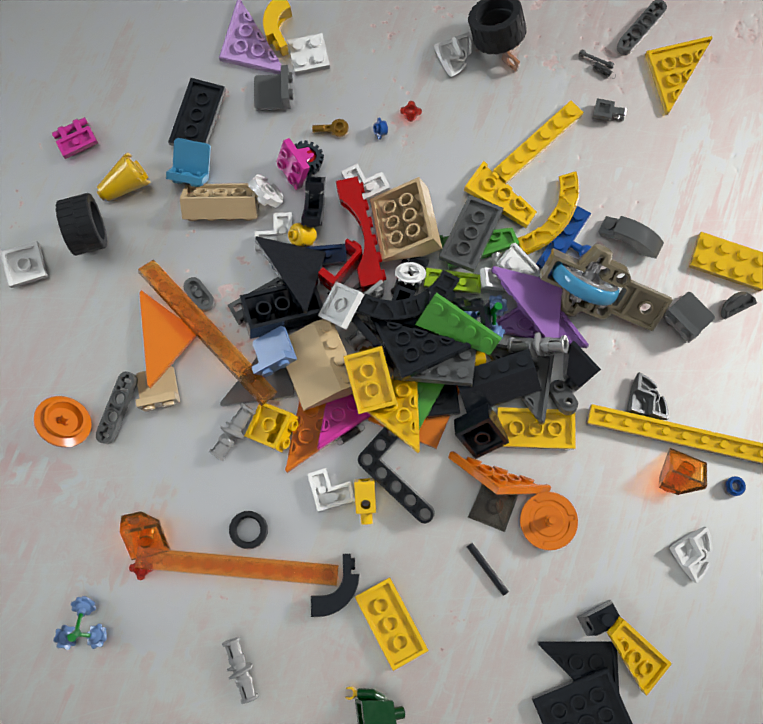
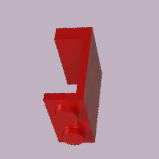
(352, 249)

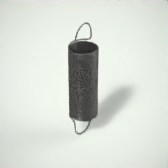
(601, 68)
(347, 436)

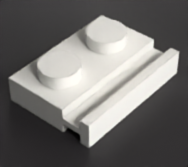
(517, 260)

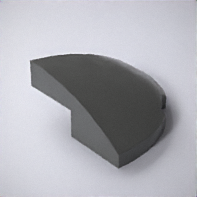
(646, 400)

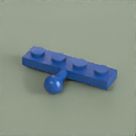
(567, 237)

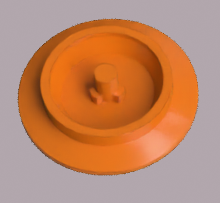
(62, 421)
(549, 521)

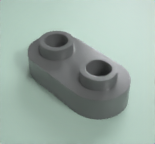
(200, 294)
(561, 396)

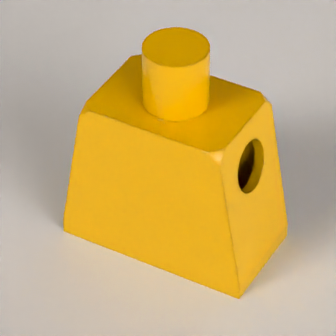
(365, 491)

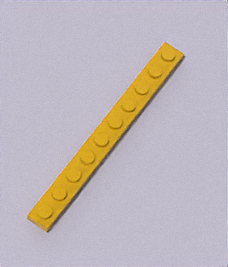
(675, 433)

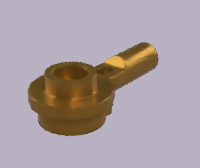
(338, 128)

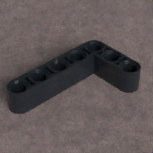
(392, 476)

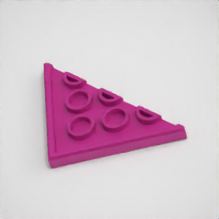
(339, 418)

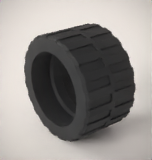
(501, 37)
(81, 224)

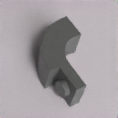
(634, 233)

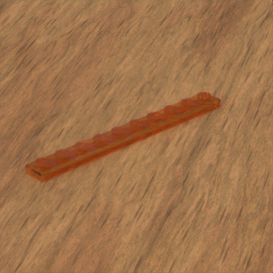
(207, 332)
(236, 566)

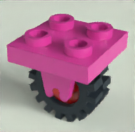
(299, 161)

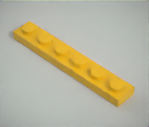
(538, 142)

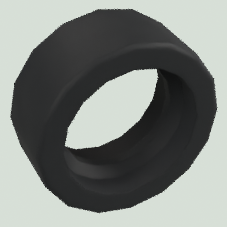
(233, 530)

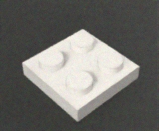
(308, 54)
(24, 264)
(341, 305)

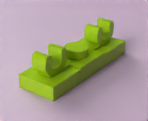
(468, 282)

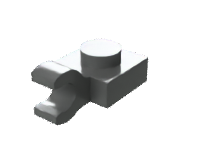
(605, 110)

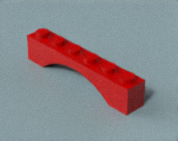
(351, 198)

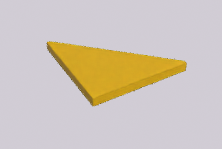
(673, 66)
(402, 417)

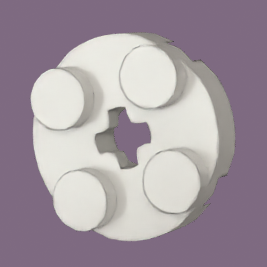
(266, 193)

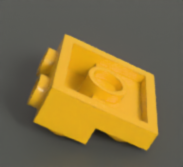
(272, 427)

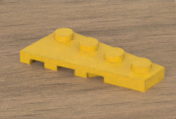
(490, 188)
(640, 657)

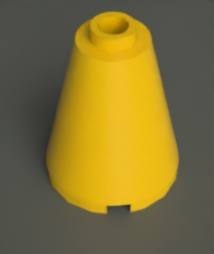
(122, 179)

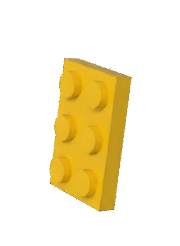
(370, 379)

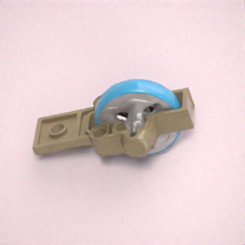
(599, 287)

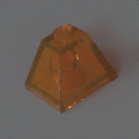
(682, 473)
(142, 531)

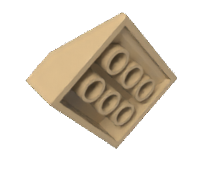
(405, 222)
(320, 368)

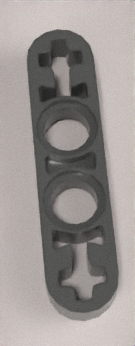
(641, 27)
(120, 409)

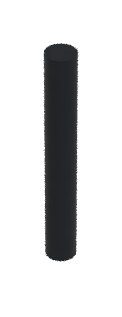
(488, 569)

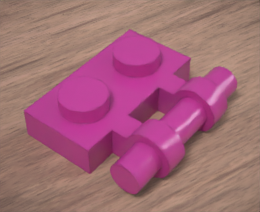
(77, 141)

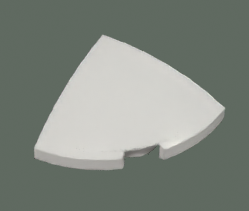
(454, 53)
(692, 553)

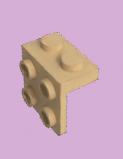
(162, 393)

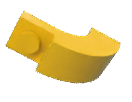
(273, 18)

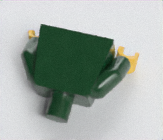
(374, 707)

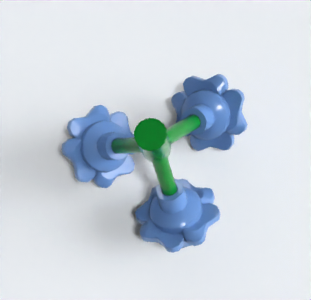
(497, 307)
(67, 635)

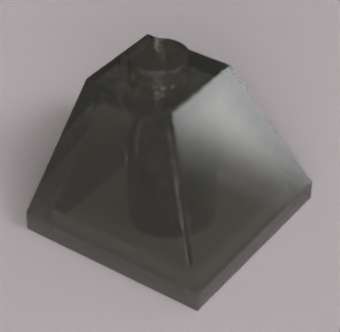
(492, 508)

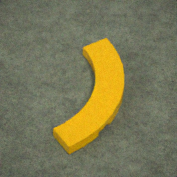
(559, 217)

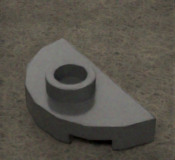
(737, 303)

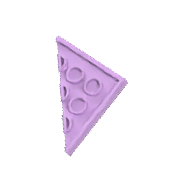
(247, 45)

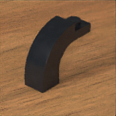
(329, 604)

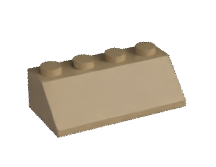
(219, 201)

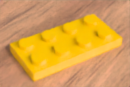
(728, 261)
(526, 432)
(391, 624)

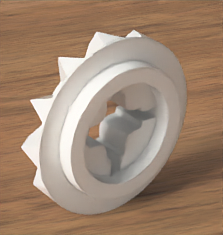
(416, 270)

